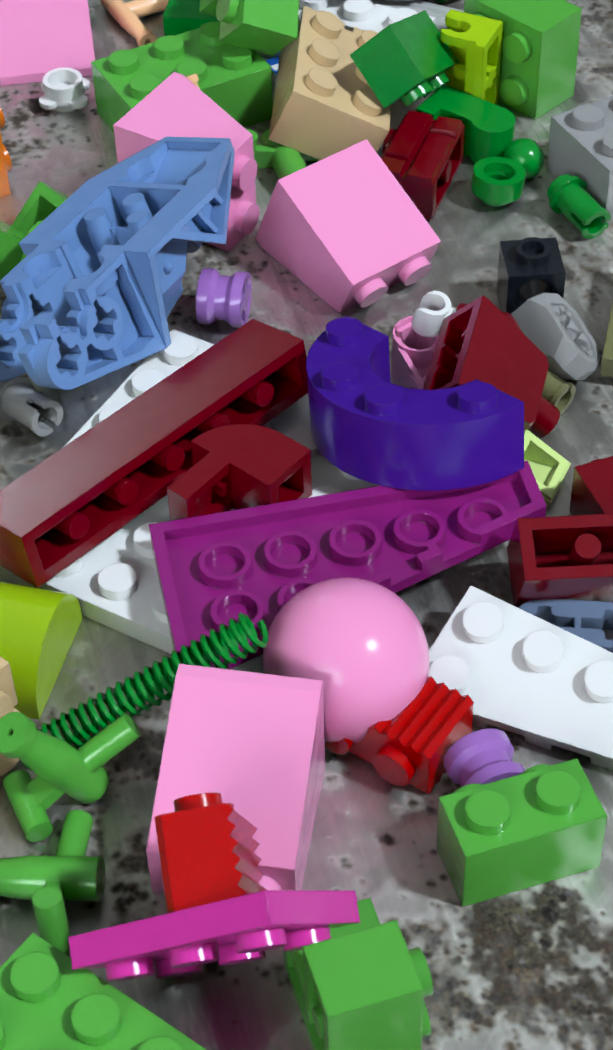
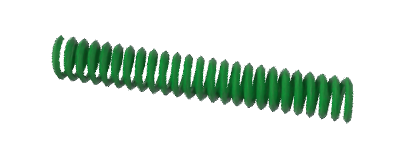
(155, 679)

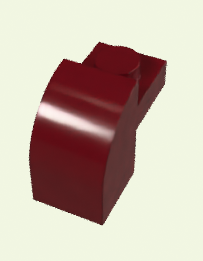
(240, 470)

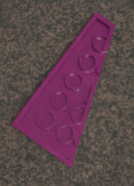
(270, 552)

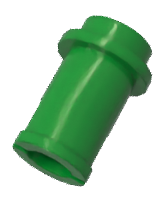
(569, 197)

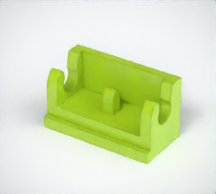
(477, 46)

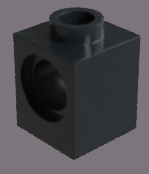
(527, 270)

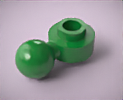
(502, 179)

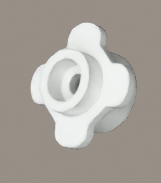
(64, 90)

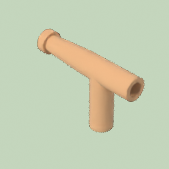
(128, 16)

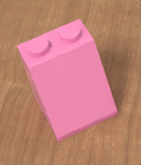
(42, 38)
(183, 110)
(347, 229)
(258, 747)

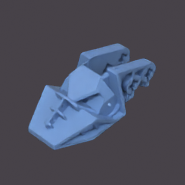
(113, 263)

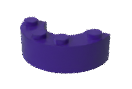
(403, 433)

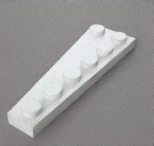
(527, 676)

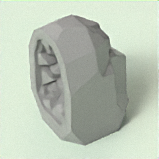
(559, 335)

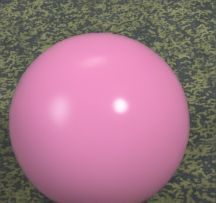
(359, 644)

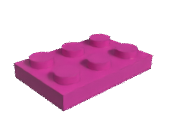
(219, 931)

